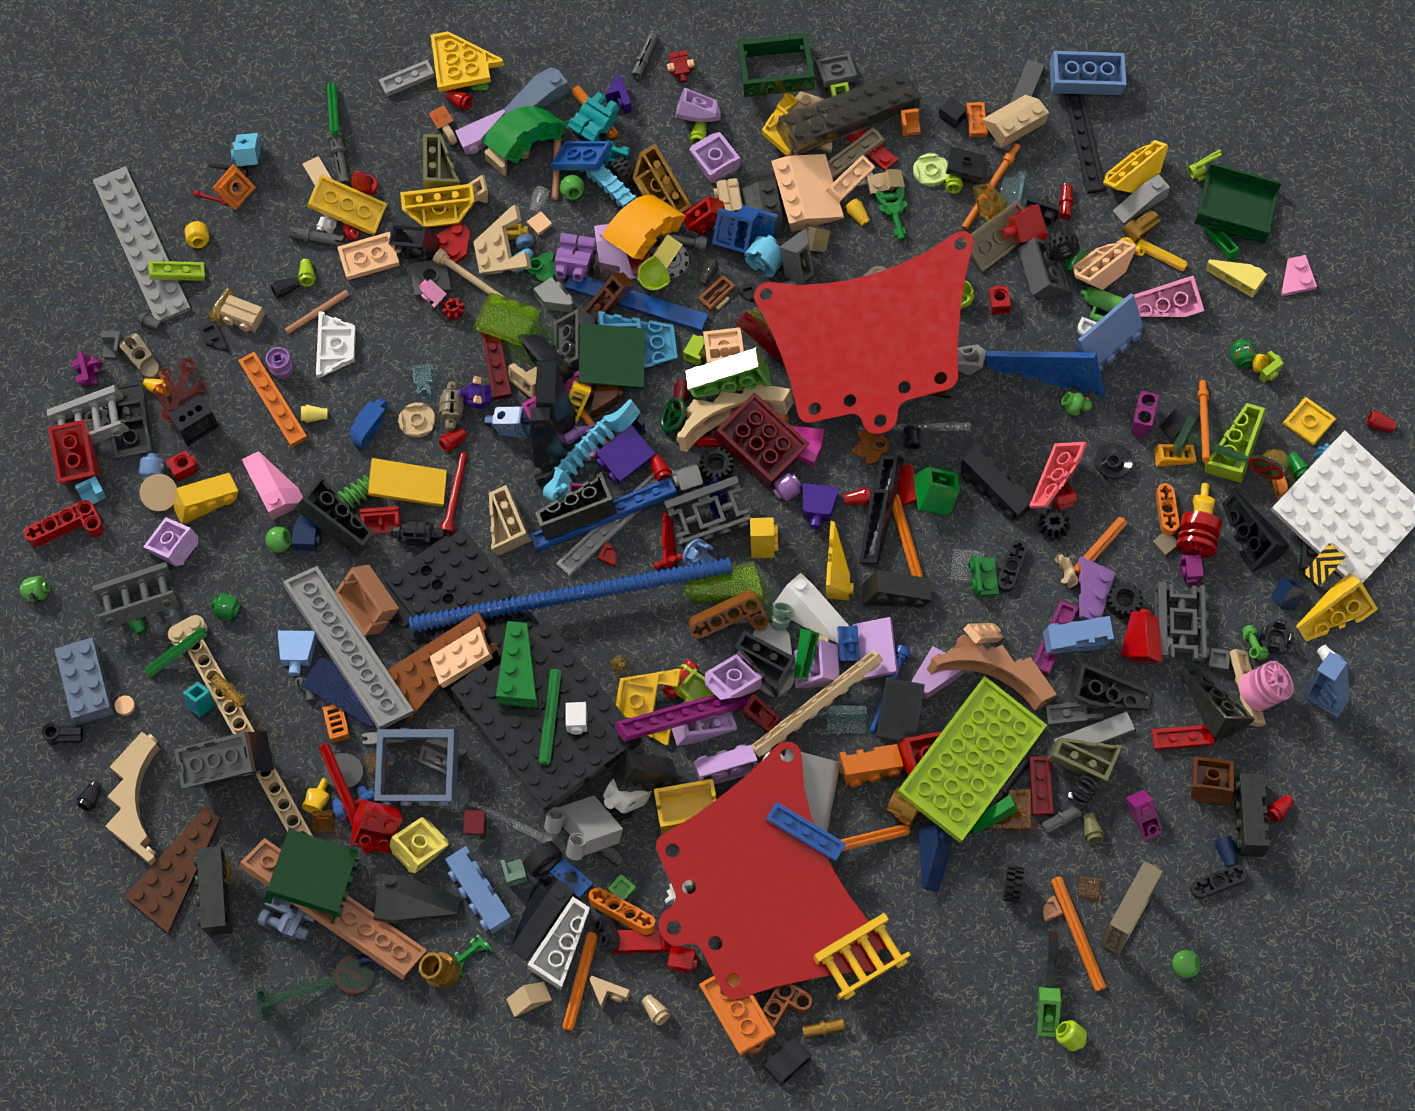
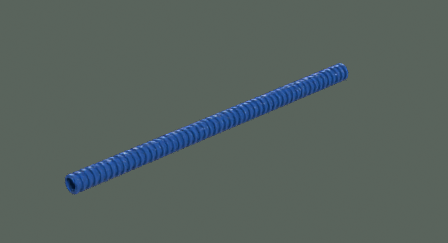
(572, 594)

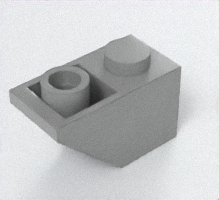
(552, 297)

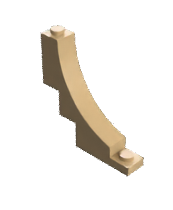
(131, 769)

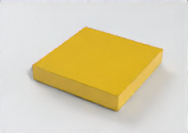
(1309, 421)

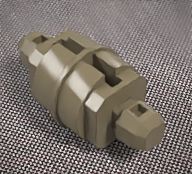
(451, 402)

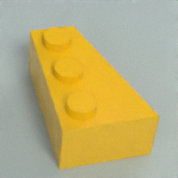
(203, 497)
(763, 537)

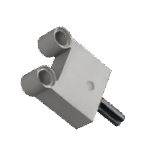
(588, 825)

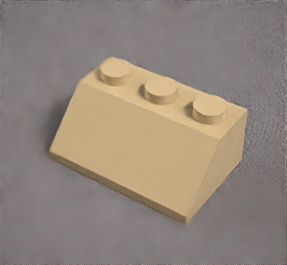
(1016, 119)

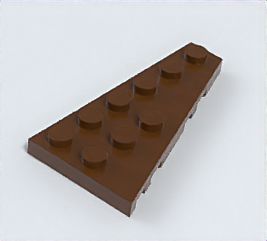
(168, 880)

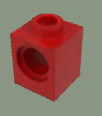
(999, 307)
(178, 460)
(682, 959)

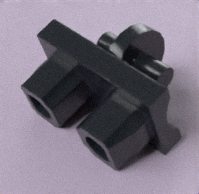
(1048, 210)

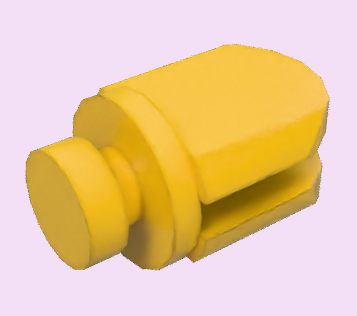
(516, 230)

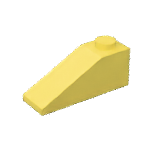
(1239, 275)

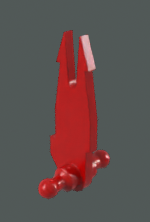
(668, 544)

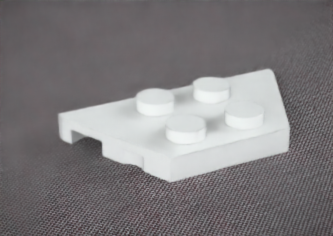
(334, 344)

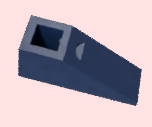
(305, 535)

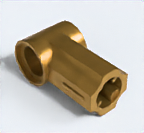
(1139, 228)

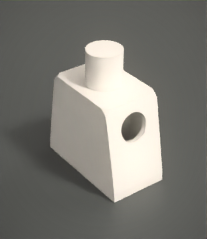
(624, 800)

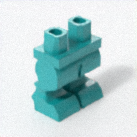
(596, 115)

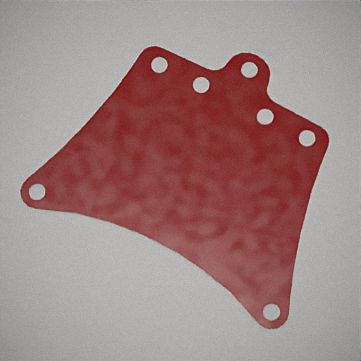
(871, 335)
(759, 886)

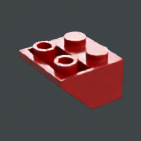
(375, 825)

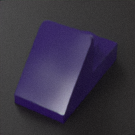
(618, 92)

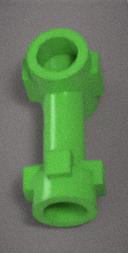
(1256, 651)

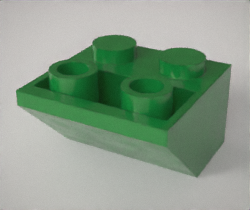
(936, 490)

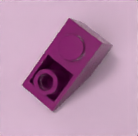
(1144, 814)

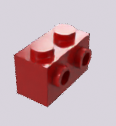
(703, 215)

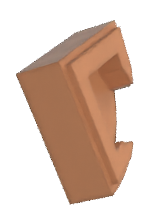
(1051, 909)

